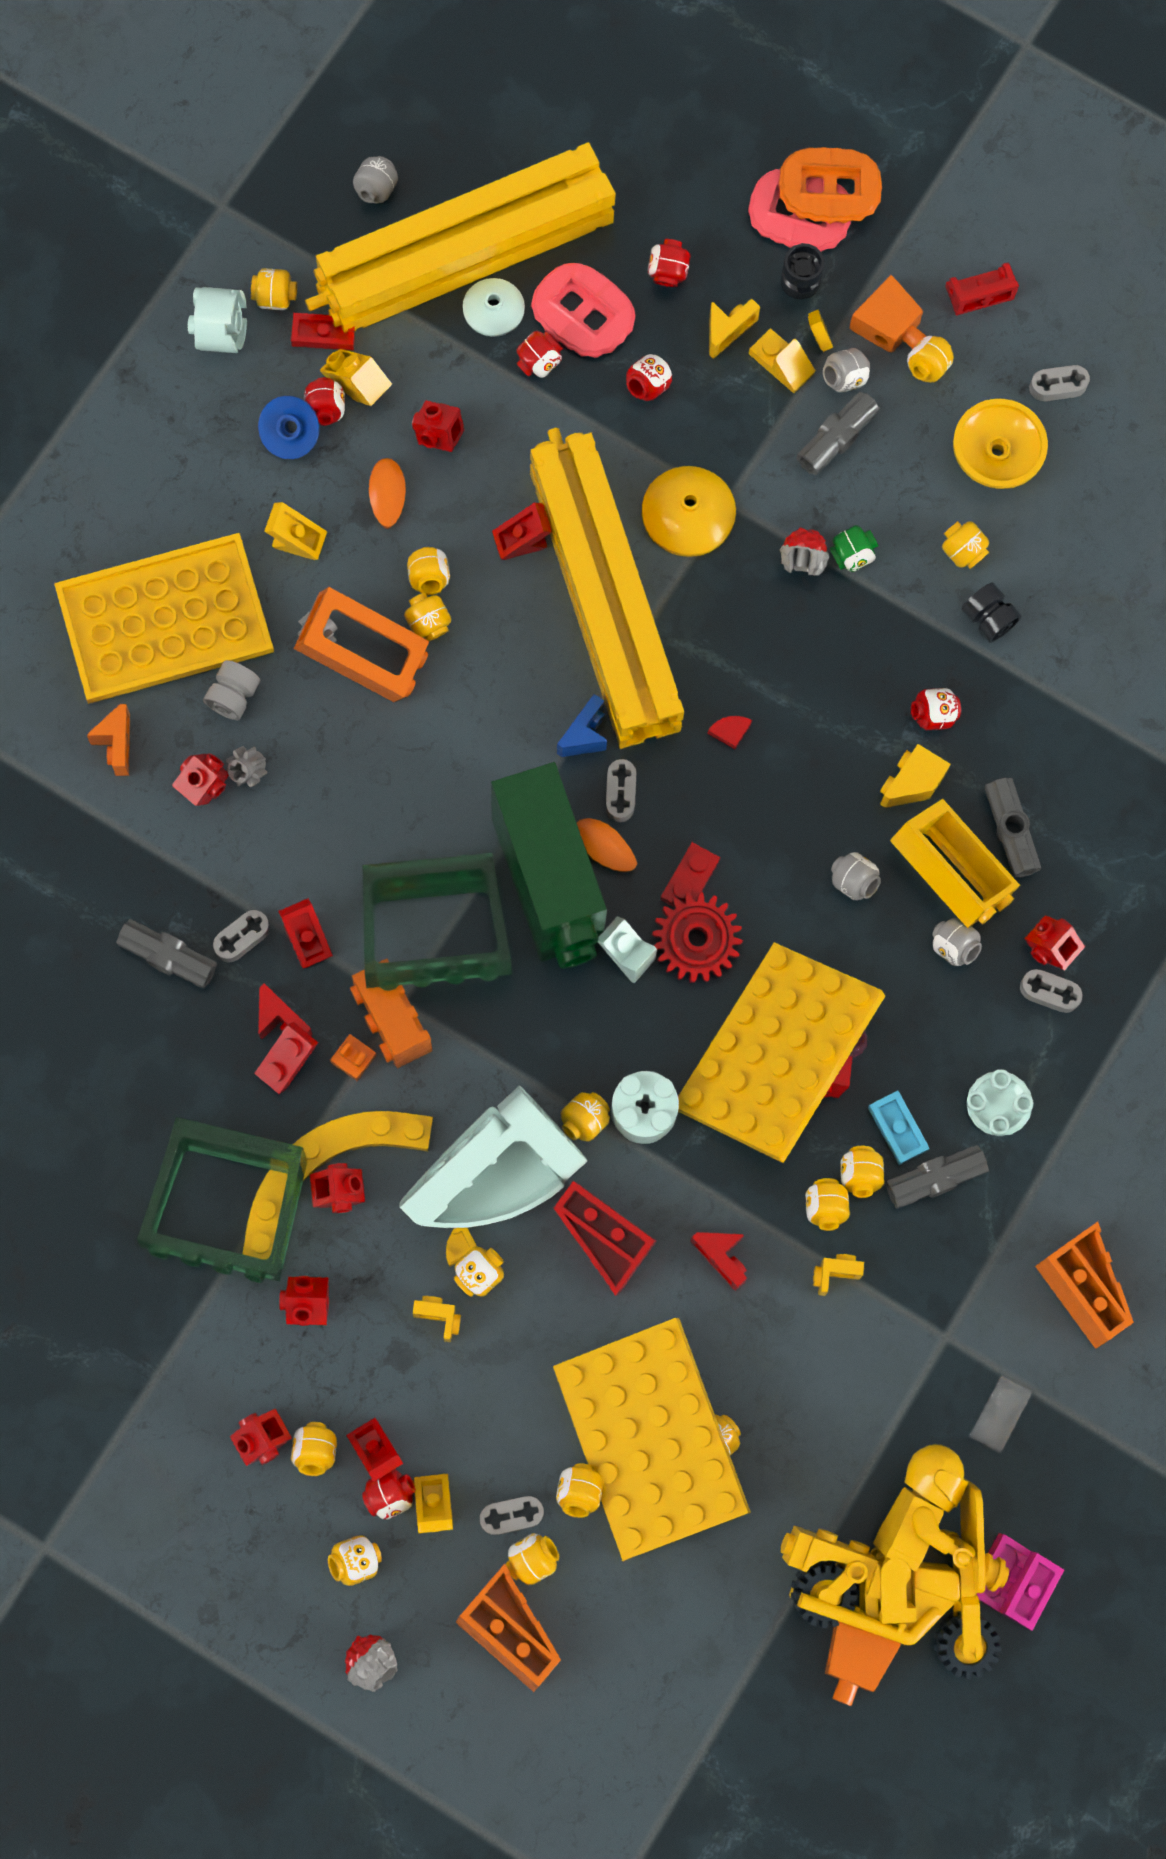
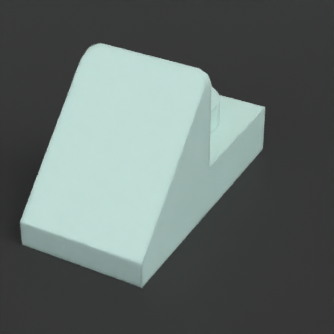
(627, 949)

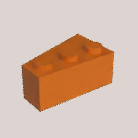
(394, 1021)
(1087, 1286)
(509, 1630)

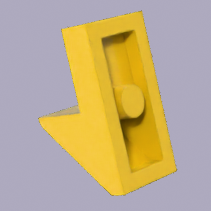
(726, 329)
(783, 360)
(294, 532)
(433, 1503)

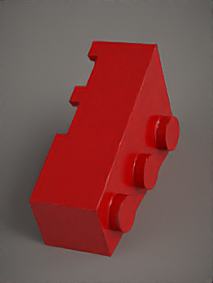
(605, 1235)

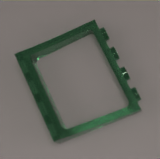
(432, 879)
(238, 1147)

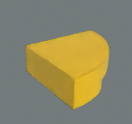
(819, 330)
(458, 1245)

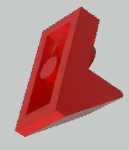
(523, 532)
(305, 933)
(273, 1011)
(714, 1249)
(374, 1449)

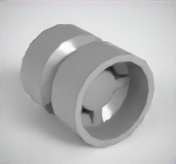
(233, 686)

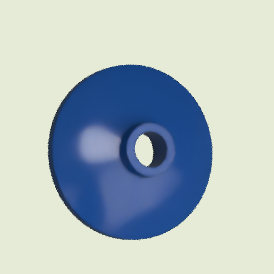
(275, 432)

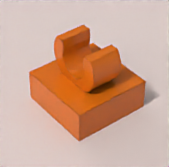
(353, 1057)

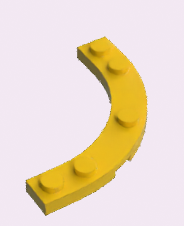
(320, 1146)

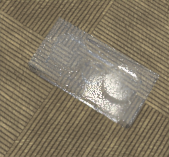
(1000, 1414)

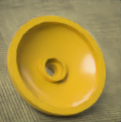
(1004, 427)
(685, 528)

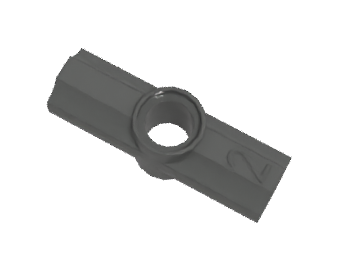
(838, 433)
(1017, 846)
(166, 953)
(937, 1176)

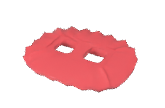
(791, 229)
(597, 294)

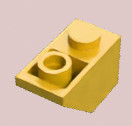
(357, 375)
(917, 779)

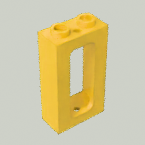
(966, 854)

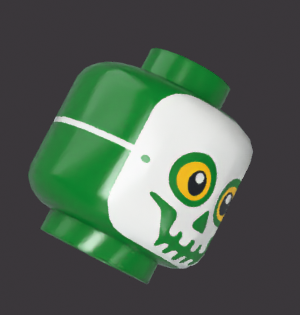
(854, 548)

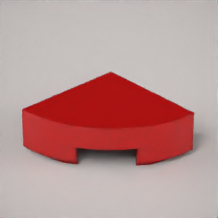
(730, 730)

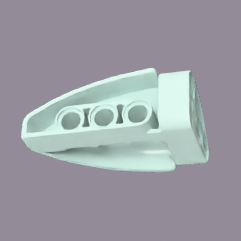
(495, 1168)

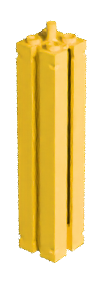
(463, 239)
(605, 589)

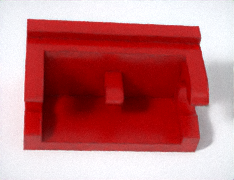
(982, 290)

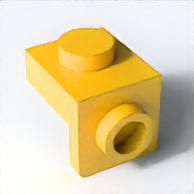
(842, 1267)
(433, 1309)

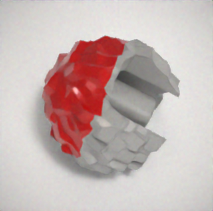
(805, 552)
(370, 1662)

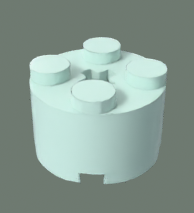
(218, 319)
(640, 1088)

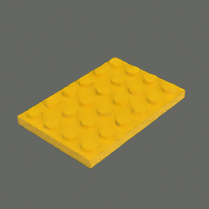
(163, 618)
(779, 1051)
(651, 1439)

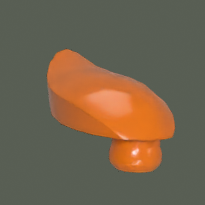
(387, 492)
(606, 845)

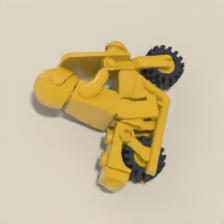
(896, 1589)

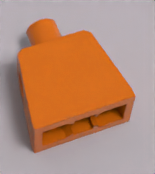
(889, 317)
(857, 1660)

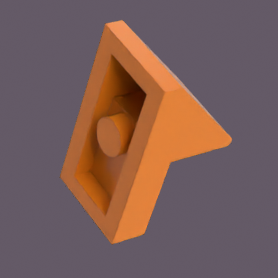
(114, 731)

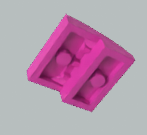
(1028, 1584)

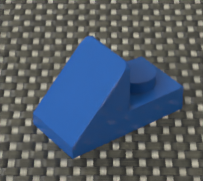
(580, 737)

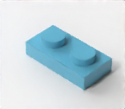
(898, 1127)

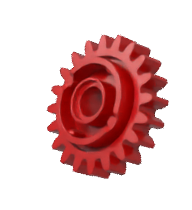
(711, 922)

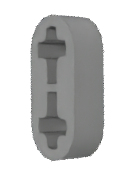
(1059, 383)
(628, 790)
(246, 941)
(1053, 983)
(512, 1524)

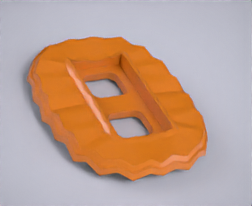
(830, 165)

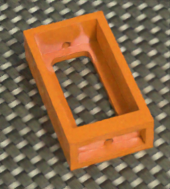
(317, 647)

